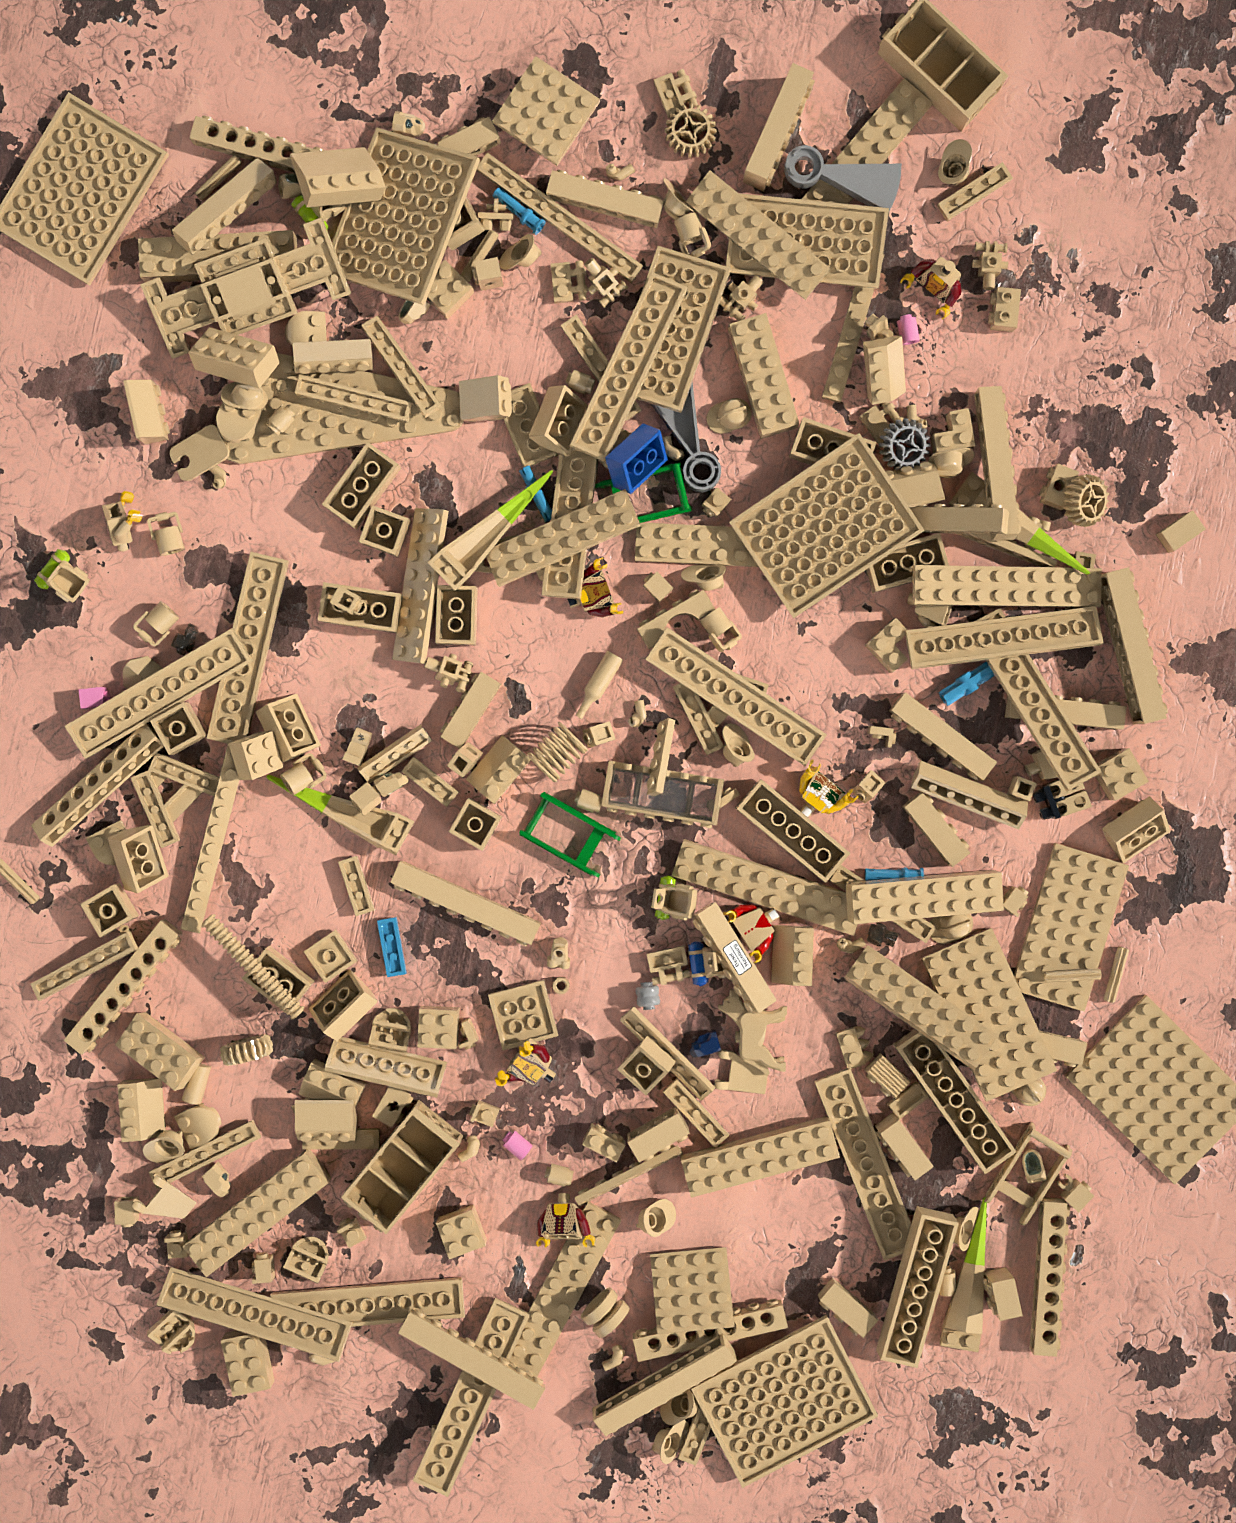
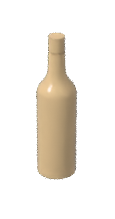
(599, 681)

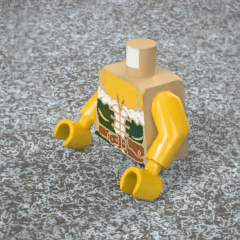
(821, 793)

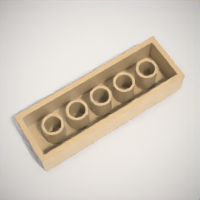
(778, 127)
(763, 376)
(792, 830)

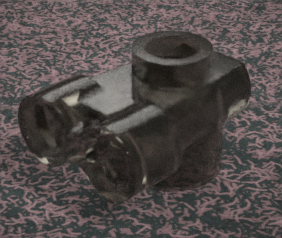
(185, 643)
(879, 933)

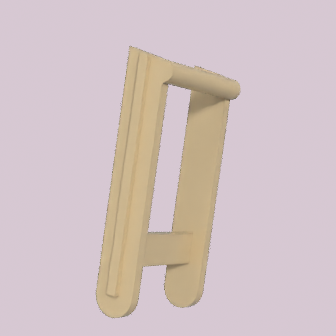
(1013, 1192)

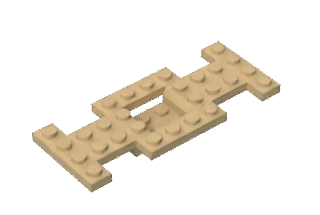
(249, 295)

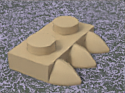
(852, 1047)

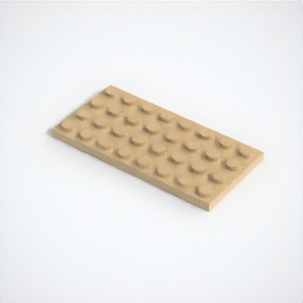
(839, 234)
(683, 345)
(1069, 924)
(982, 985)

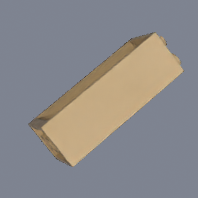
(941, 63)
(402, 1167)

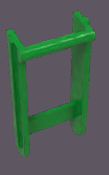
(685, 507)
(590, 844)

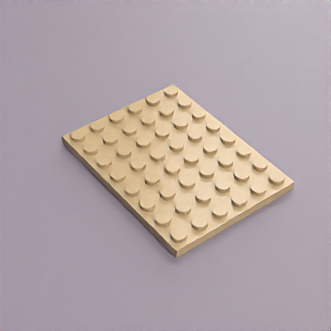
(79, 188)
(403, 236)
(826, 525)
(1158, 1089)
(784, 1401)

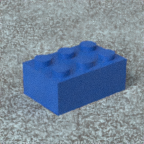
(636, 458)

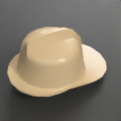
(955, 162)
(674, 202)
(521, 253)
(244, 396)
(729, 415)
(951, 462)
(706, 576)
(737, 746)
(951, 928)
(1031, 1093)
(165, 1147)
(657, 1218)
(966, 1228)
(679, 1408)
(669, 1441)

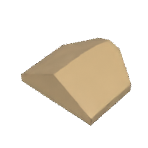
(138, 670)

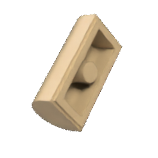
(196, 1085)

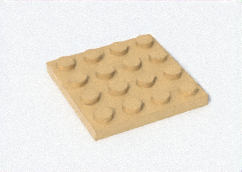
(546, 111)
(692, 1290)

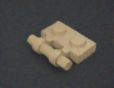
(670, 95)
(562, 283)
(875, 420)
(668, 959)

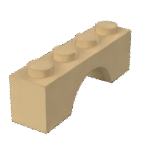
(696, 606)

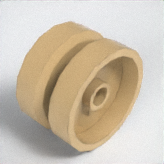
(605, 1312)

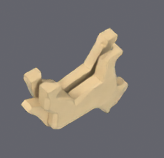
(752, 1032)

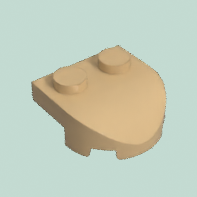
(306, 327)
(237, 423)
(100, 845)
(391, 1030)
(198, 1124)
(308, 1259)
(173, 1332)

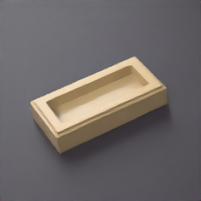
(908, 1100)

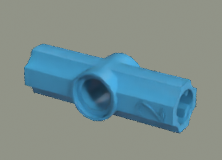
(966, 684)

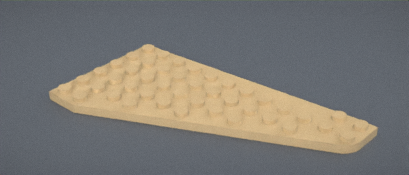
(331, 427)

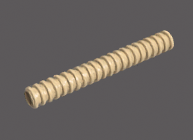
(252, 966)

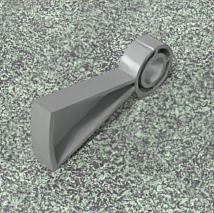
(868, 183)
(685, 430)

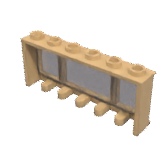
(683, 797)

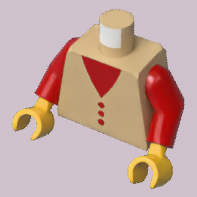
(754, 927)

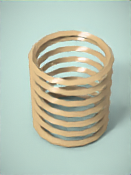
(559, 744)

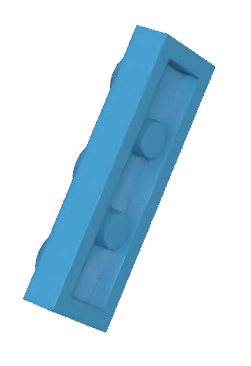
(392, 947)

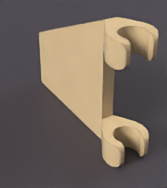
(742, 1075)
(166, 1202)

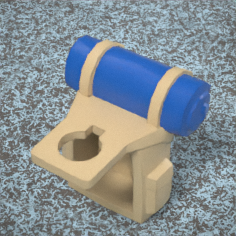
(703, 964)

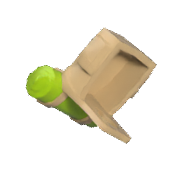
(312, 213)
(62, 577)
(674, 900)

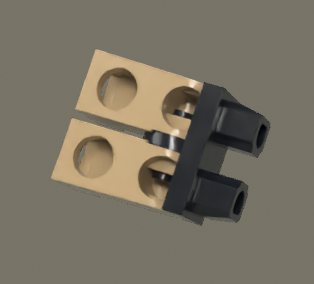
(1058, 803)

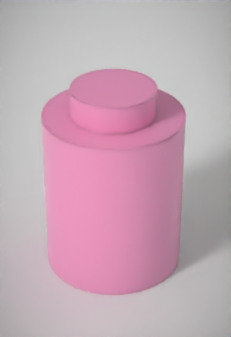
(908, 329)
(516, 1144)

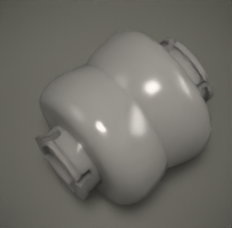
(647, 995)

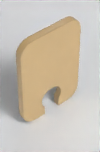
(204, 451)

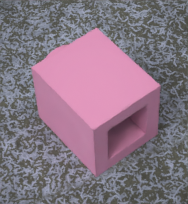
(93, 697)

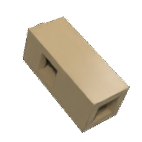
(465, 759)

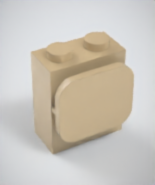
(485, 399)

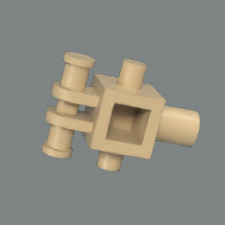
(990, 263)
(604, 281)
(742, 297)
(450, 671)

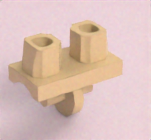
(487, 218)
(878, 327)

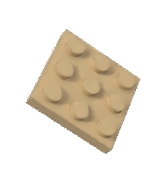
(523, 1014)

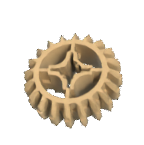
(698, 127)
(1085, 500)
(246, 1050)

